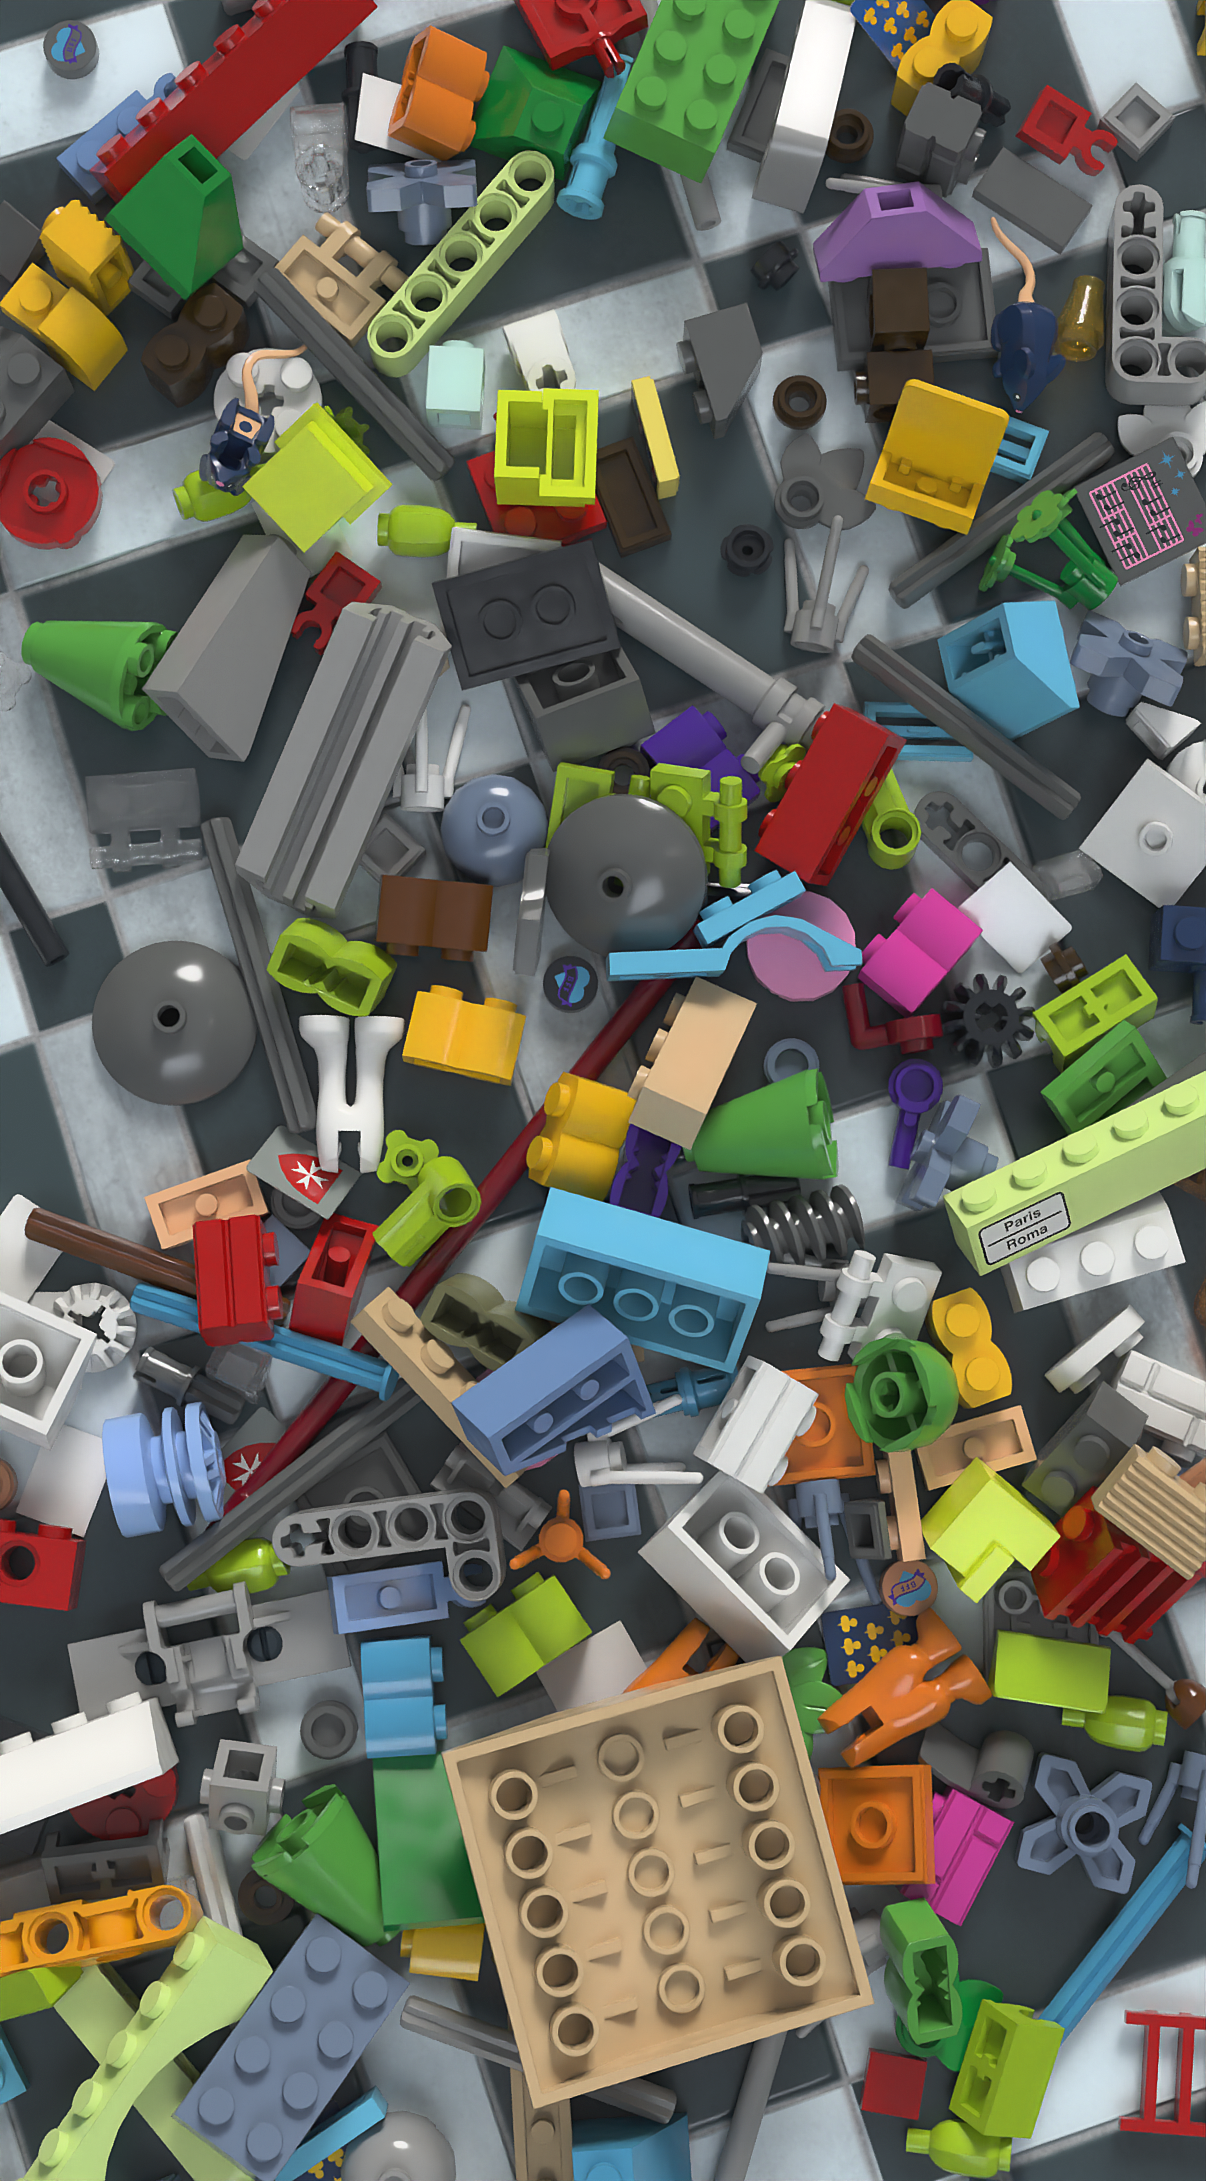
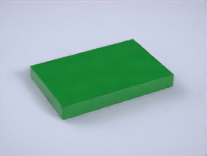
(421, 1847)

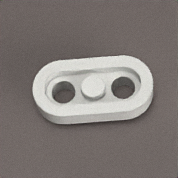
(1078, 1366)

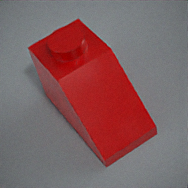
(333, 1279)

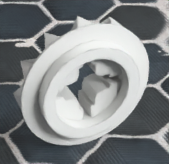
(117, 1321)

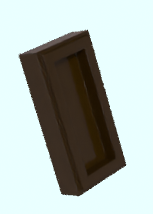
(629, 499)

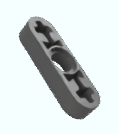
(978, 832)

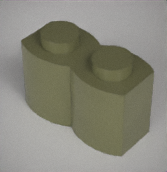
(476, 1316)

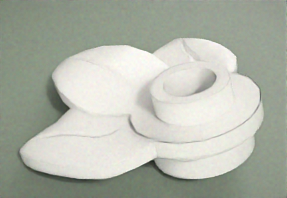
(1162, 422)

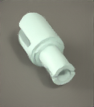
(1185, 276)

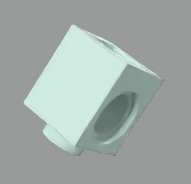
(455, 385)

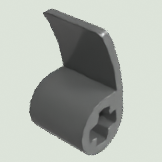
(989, 1775)

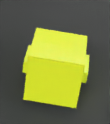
(546, 447)
(316, 479)
(983, 1526)

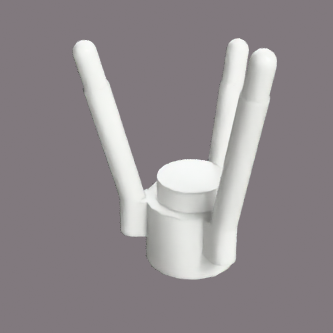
(422, 786)
(605, 1462)

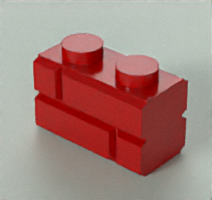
(235, 1280)

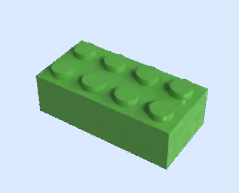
(688, 81)

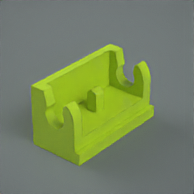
(1093, 1009)
(1006, 2070)

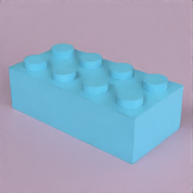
(646, 1276)

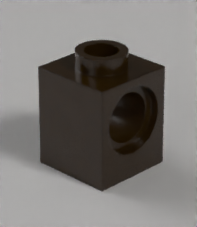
(898, 309)
(884, 378)

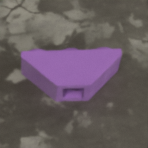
(893, 230)

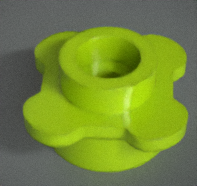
(776, 769)
(399, 1147)

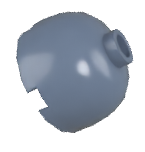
(492, 828)

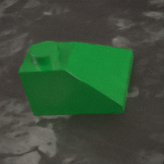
(534, 110)

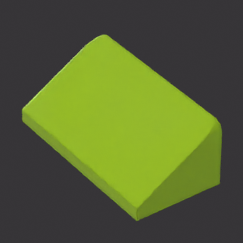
(1050, 1671)
(35, 1989)

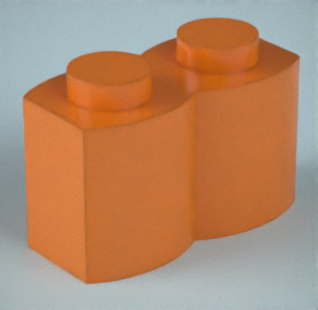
(439, 94)

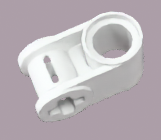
(540, 352)

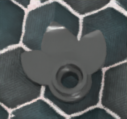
(826, 481)

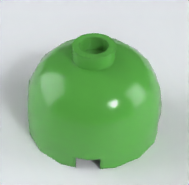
(901, 1394)

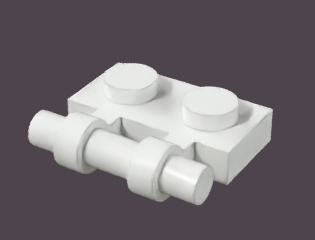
(894, 1307)

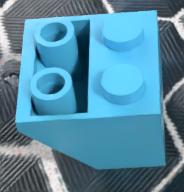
(1011, 667)

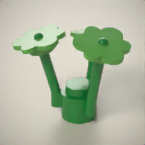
(1085, 574)

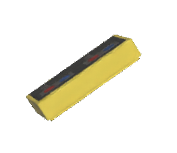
(654, 437)

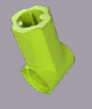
(890, 812)
(428, 1211)

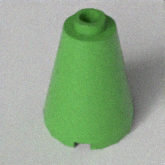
(771, 1132)
(327, 1865)

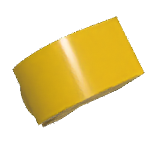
(68, 325)

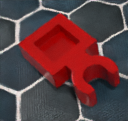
(1057, 128)
(331, 591)

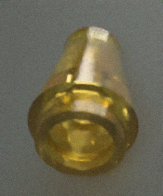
(1082, 320)

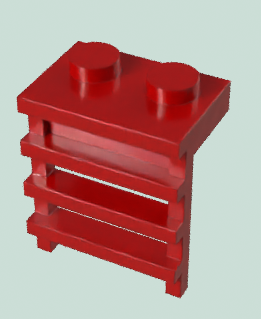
(1105, 1576)
(1146, 2122)

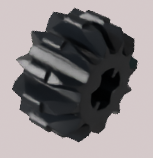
(986, 1001)

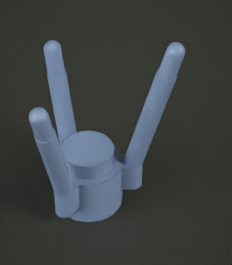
(819, 1505)
(1193, 1779)

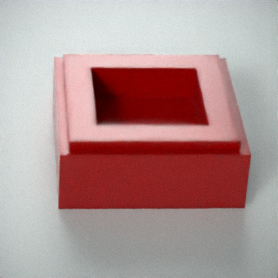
(893, 2083)

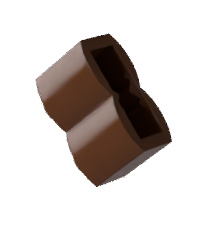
(433, 915)

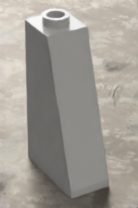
(231, 647)

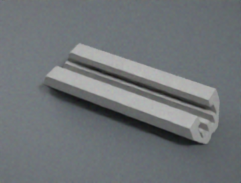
(342, 757)

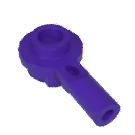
(914, 1089)

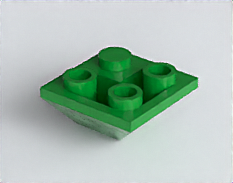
(182, 217)

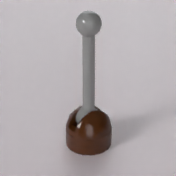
(1183, 1698)

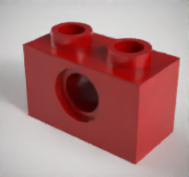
(56, 1569)

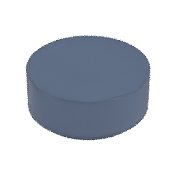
(788, 1058)

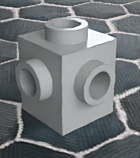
(242, 1788)

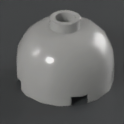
(399, 2149)

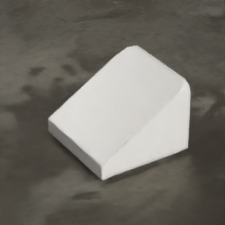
(1160, 728)

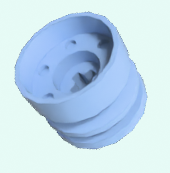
(163, 1469)

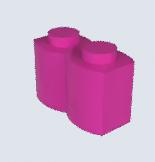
(918, 953)

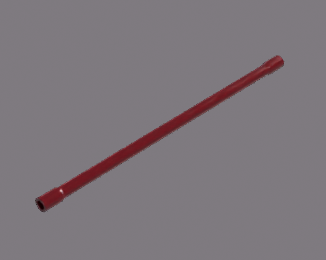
(455, 1239)

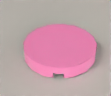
(787, 964)

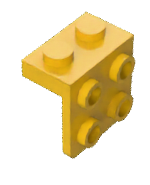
(937, 456)

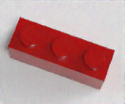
(828, 794)

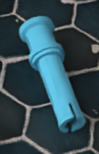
(594, 158)

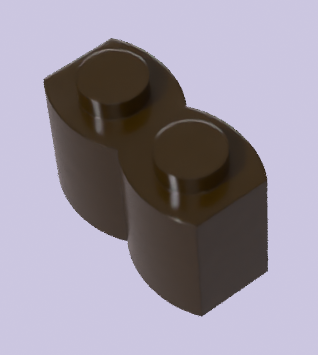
(185, 353)

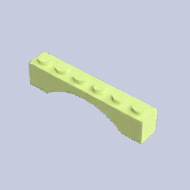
(201, 1991)

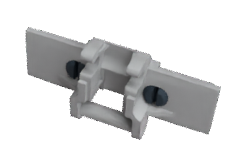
(211, 1674)

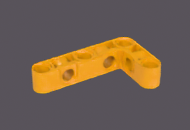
(97, 1930)

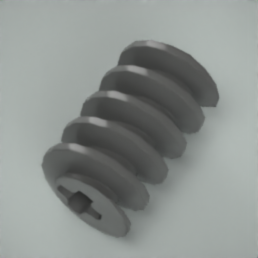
(805, 1225)

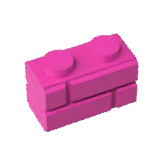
(964, 1850)

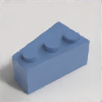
(554, 1392)

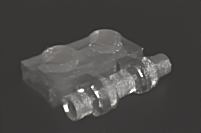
(143, 803)

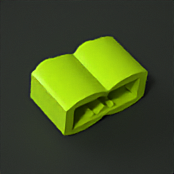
(321, 961)
(523, 1634)

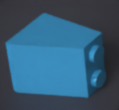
(631, 2149)

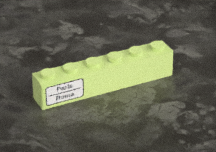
(1081, 1177)

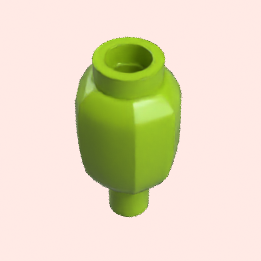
(205, 502)
(417, 530)
(248, 1562)
(1126, 1725)
(961, 2148)

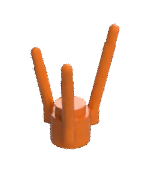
(561, 1542)

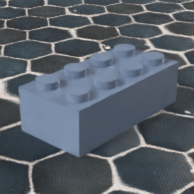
(290, 2050)

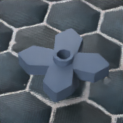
(422, 195)
(1126, 665)
(946, 1155)
(1110, 1804)

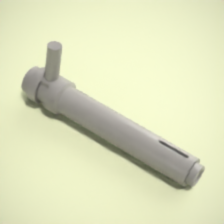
(770, 702)

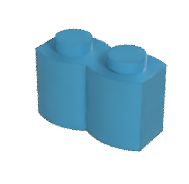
(401, 1696)

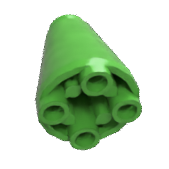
(101, 664)

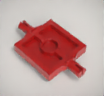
(583, 28)
(544, 522)

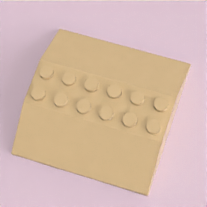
(656, 1878)

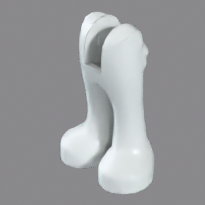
(330, 1041)

